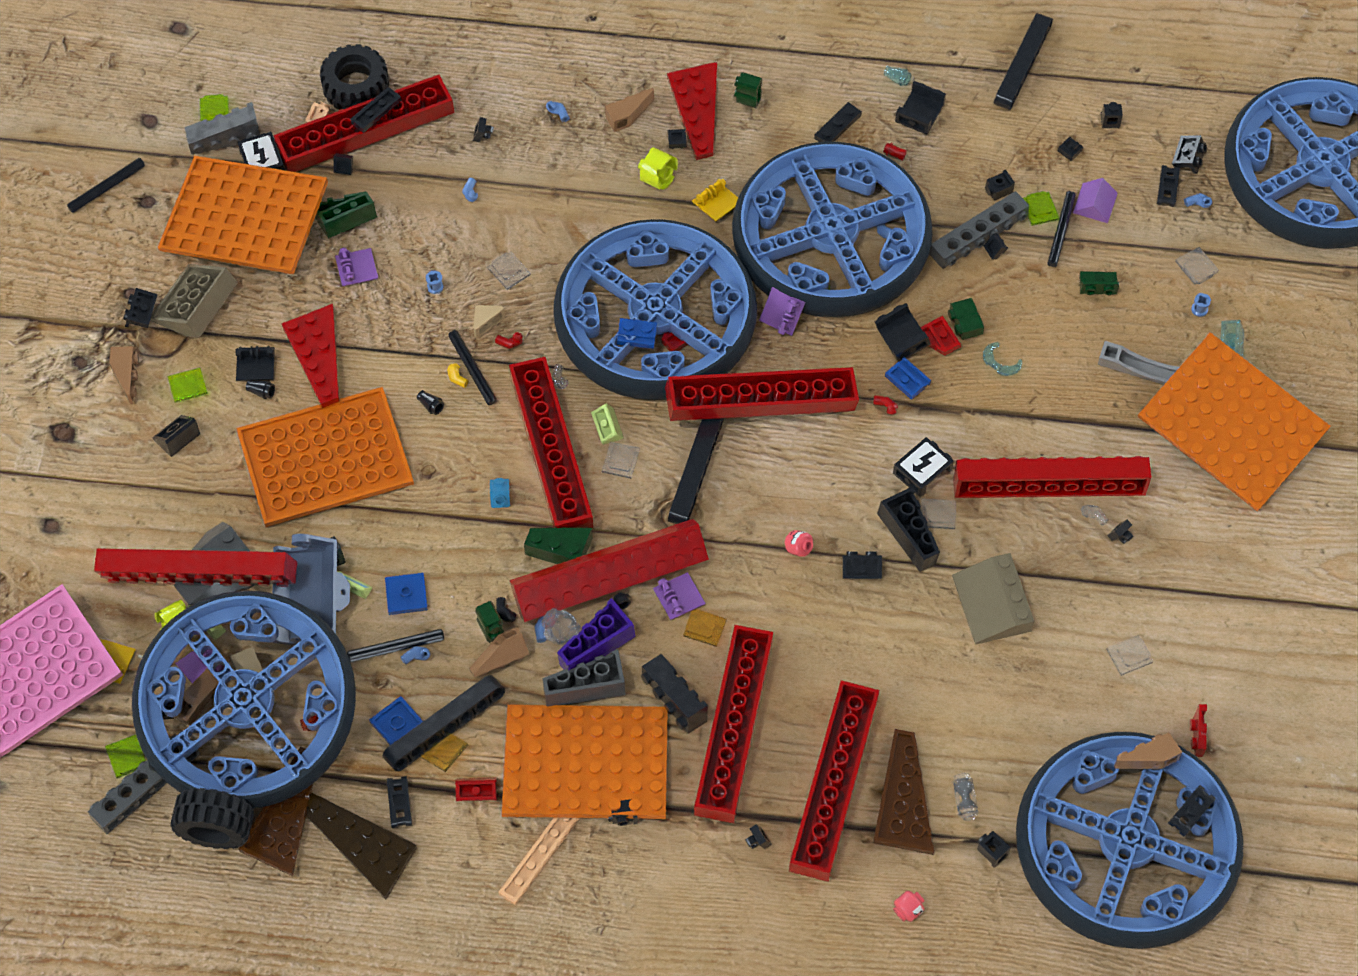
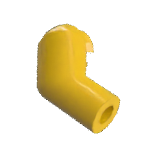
(454, 376)

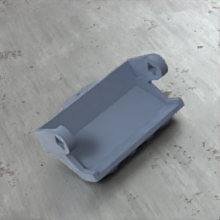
(317, 581)

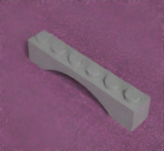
(1126, 361)

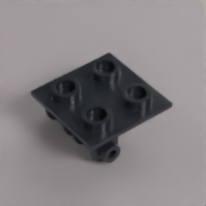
(255, 363)

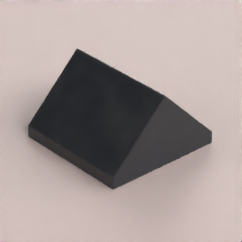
(177, 434)

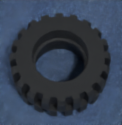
(353, 60)
(212, 818)

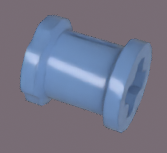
(434, 282)
(1201, 305)

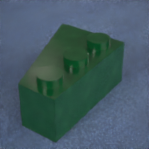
(345, 213)
(557, 544)

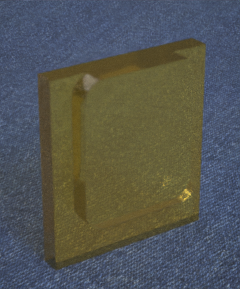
(704, 627)
(445, 752)

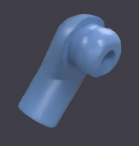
(559, 109)
(468, 190)
(539, 631)

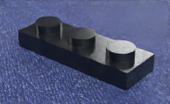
(376, 109)
(838, 124)

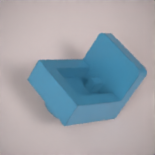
(499, 493)

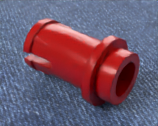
(894, 151)

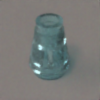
(898, 75)

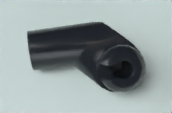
(504, 613)

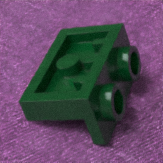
(1098, 283)

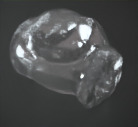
(559, 626)

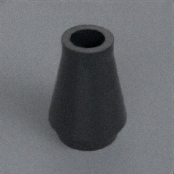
(263, 389)
(432, 403)

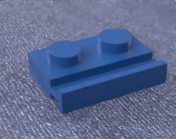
(643, 330)
(907, 378)

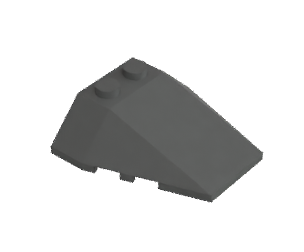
(216, 539)

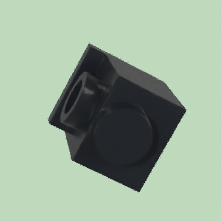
(1111, 110)
(1000, 185)
(622, 820)
(993, 841)

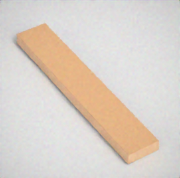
(536, 859)

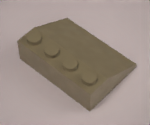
(194, 299)
(993, 599)

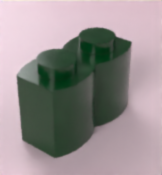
(748, 90)
(966, 319)
(489, 621)

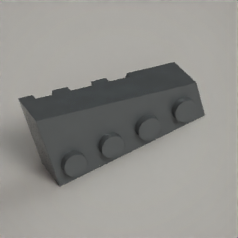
(586, 682)

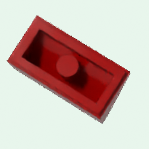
(476, 789)

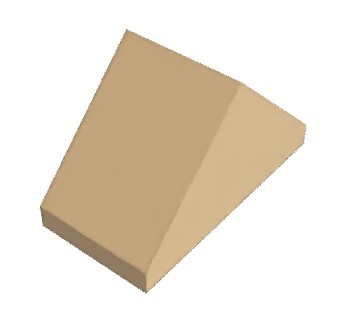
(486, 318)

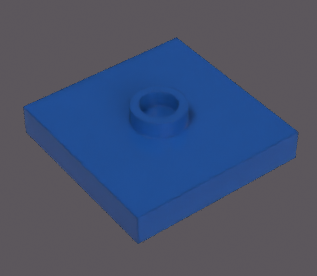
(406, 593)
(395, 720)

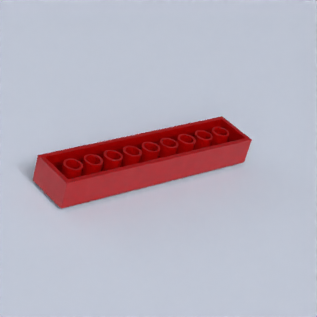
(334, 133)
(761, 393)
(550, 444)
(1051, 477)
(196, 566)
(609, 570)
(733, 724)
(834, 781)

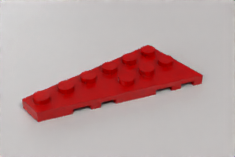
(696, 101)
(315, 347)

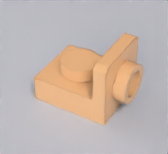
(318, 111)

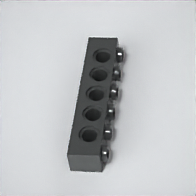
(971, 230)
(140, 793)

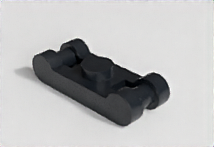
(1168, 185)
(399, 802)
(1191, 810)

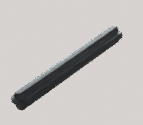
(105, 185)
(1061, 229)
(472, 367)
(395, 645)

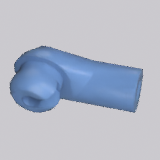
(1198, 199)
(883, 231)
(416, 652)

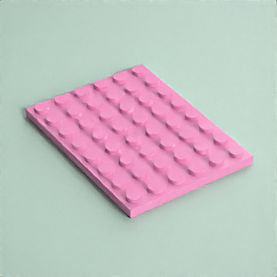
(48, 666)

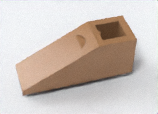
(626, 111)
(123, 365)
(504, 649)
(197, 697)
(1153, 755)

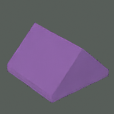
(1096, 200)

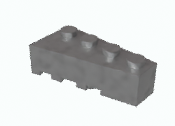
(222, 130)

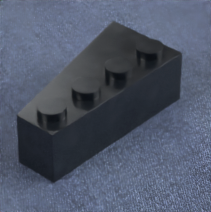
(909, 527)
(675, 694)

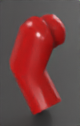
(511, 342)
(886, 401)

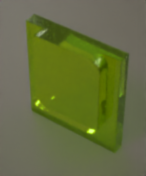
(213, 105)
(1041, 208)
(187, 385)
(125, 756)

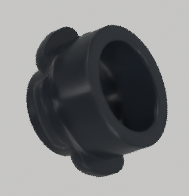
(622, 600)

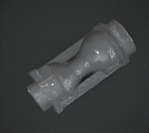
(964, 786)

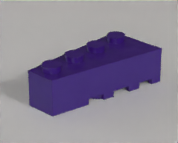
(599, 637)

